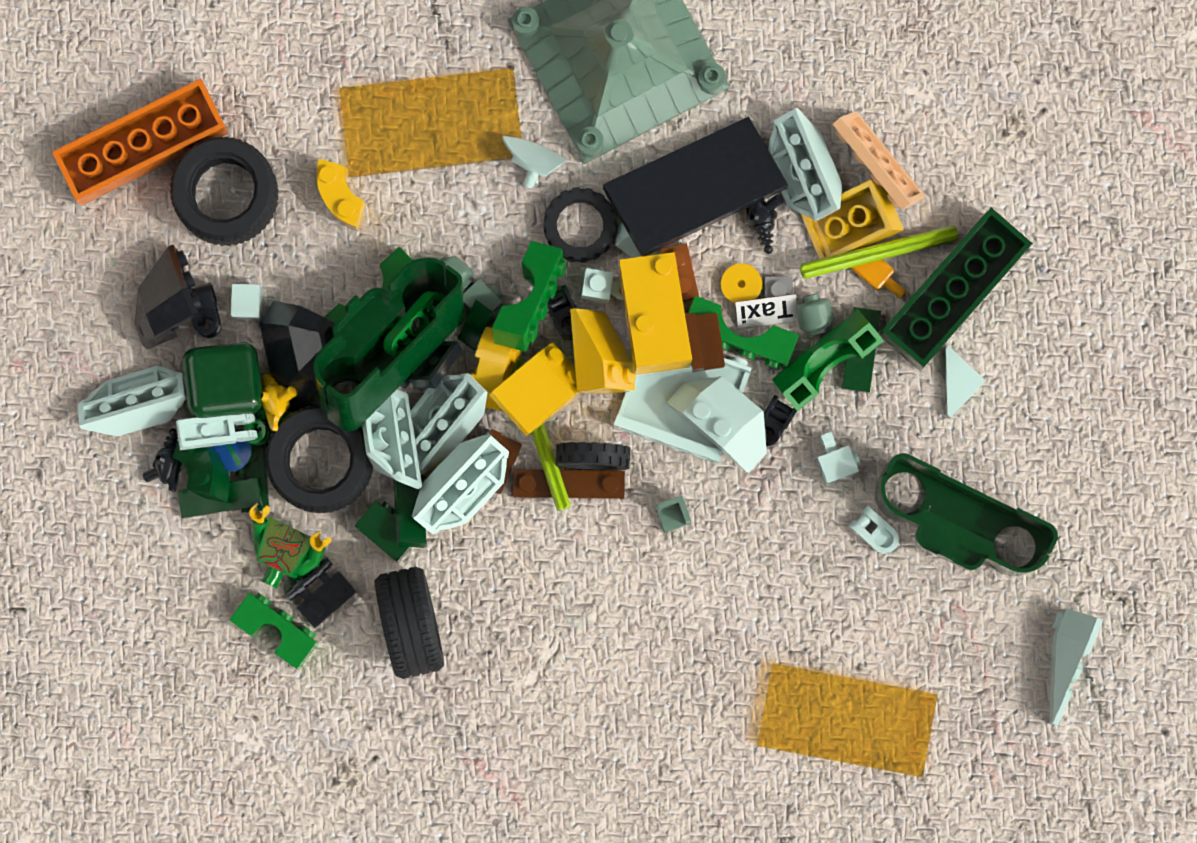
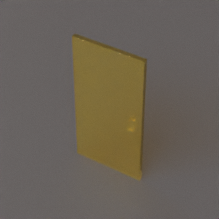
(429, 122)

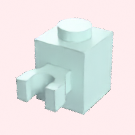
(598, 286)
(836, 462)

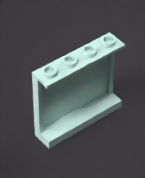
(650, 417)

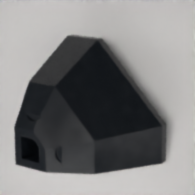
(166, 299)
(291, 343)

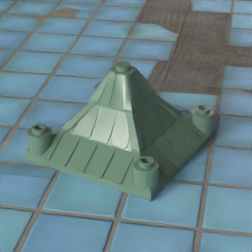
(617, 66)

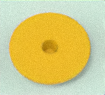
(741, 283)

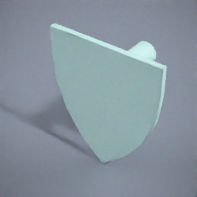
(533, 158)

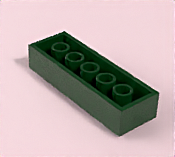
(955, 289)

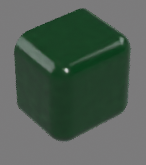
(221, 380)

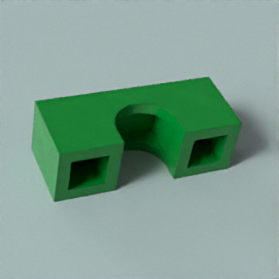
(295, 644)

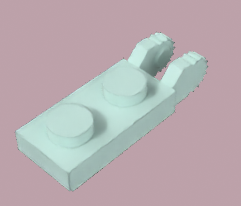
(213, 431)

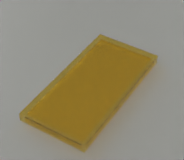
(847, 720)

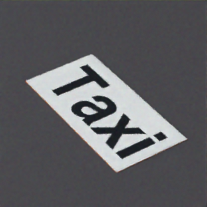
(766, 311)

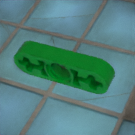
(403, 327)

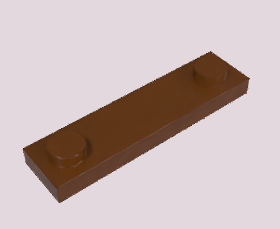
(578, 484)

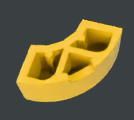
(336, 195)
(494, 365)

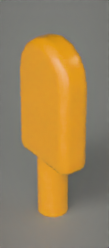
(878, 275)

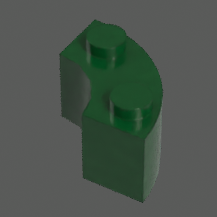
(205, 472)

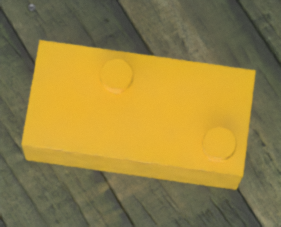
(654, 313)

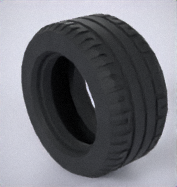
(210, 154)
(281, 476)
(409, 622)

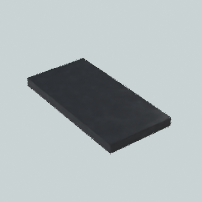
(695, 186)

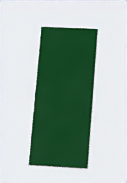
(475, 324)

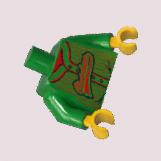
(284, 547)

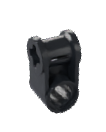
(559, 310)
(209, 311)
(777, 419)

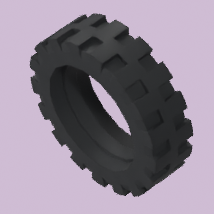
(592, 198)
(593, 456)

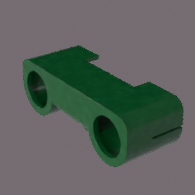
(359, 335)
(962, 521)

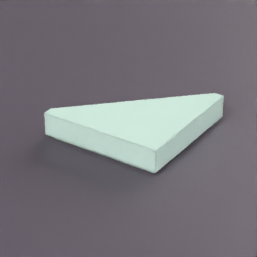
(961, 381)

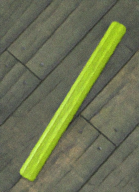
(878, 252)
(548, 461)

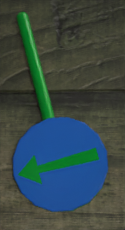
(238, 454)

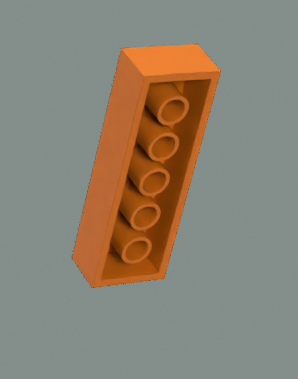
(139, 142)

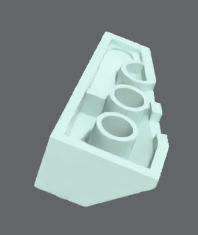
(1071, 641)

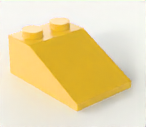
(861, 221)
(599, 355)
(538, 389)

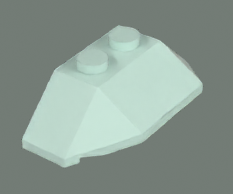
(806, 166)
(133, 402)
(446, 417)
(723, 418)
(392, 441)
(461, 484)

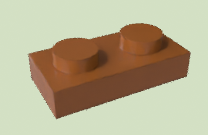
(685, 271)

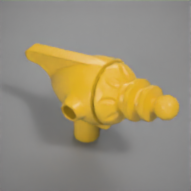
(275, 400)

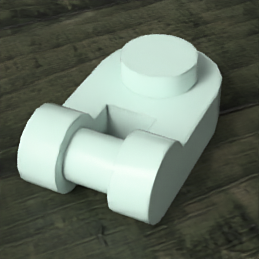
(882, 539)

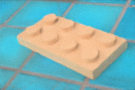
(883, 166)

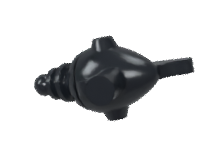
(762, 220)
(164, 465)

